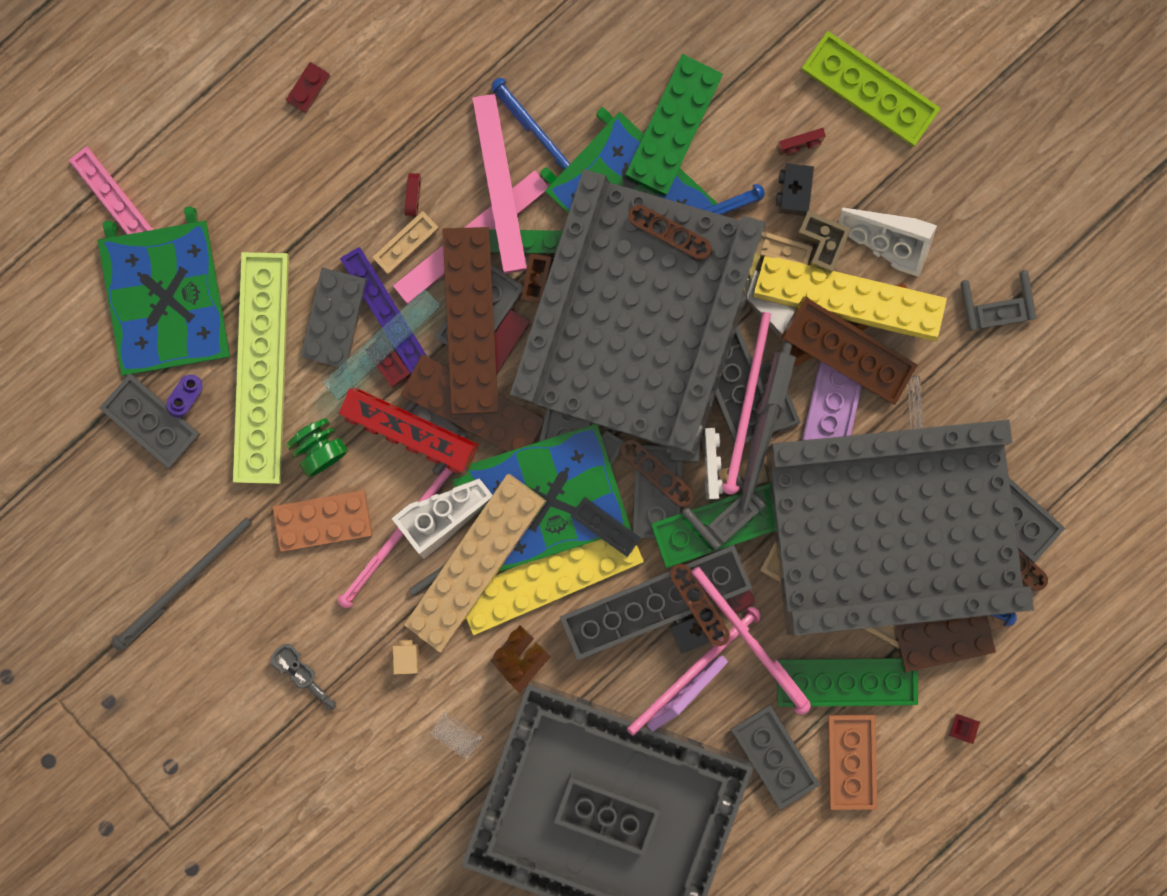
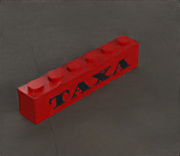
(408, 429)

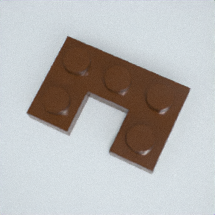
(512, 667)

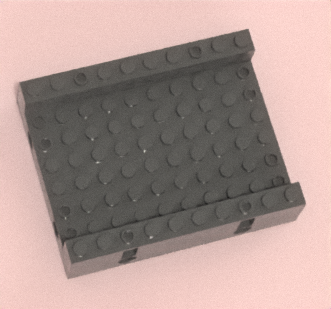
(632, 324)
(895, 528)
(604, 809)

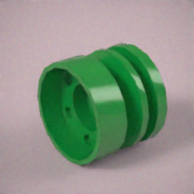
(316, 447)

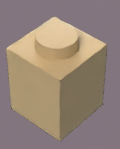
(406, 657)

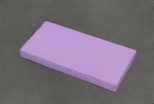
(831, 405)
(687, 694)

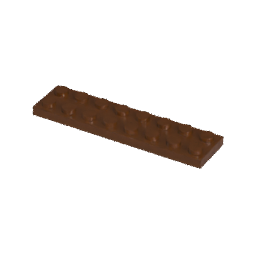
(470, 320)

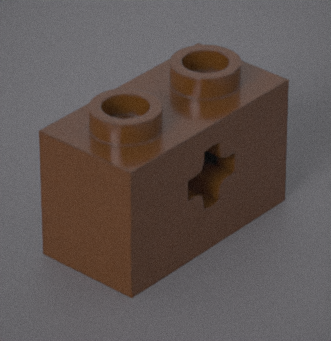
(536, 277)

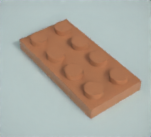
(322, 520)
(852, 762)

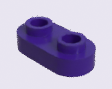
(186, 395)

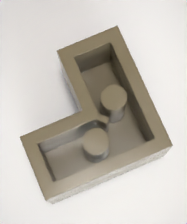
(827, 237)

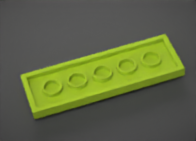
(870, 89)

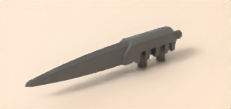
(768, 412)

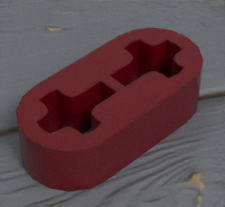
(412, 194)

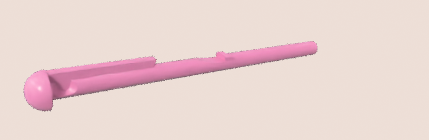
(730, 487)
(345, 600)
(753, 615)
(775, 668)

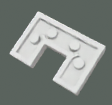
(710, 442)

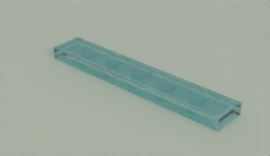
(381, 344)

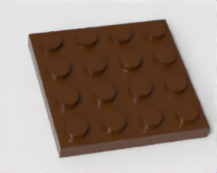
(943, 641)

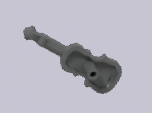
(287, 661)

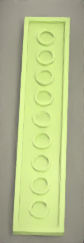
(261, 368)

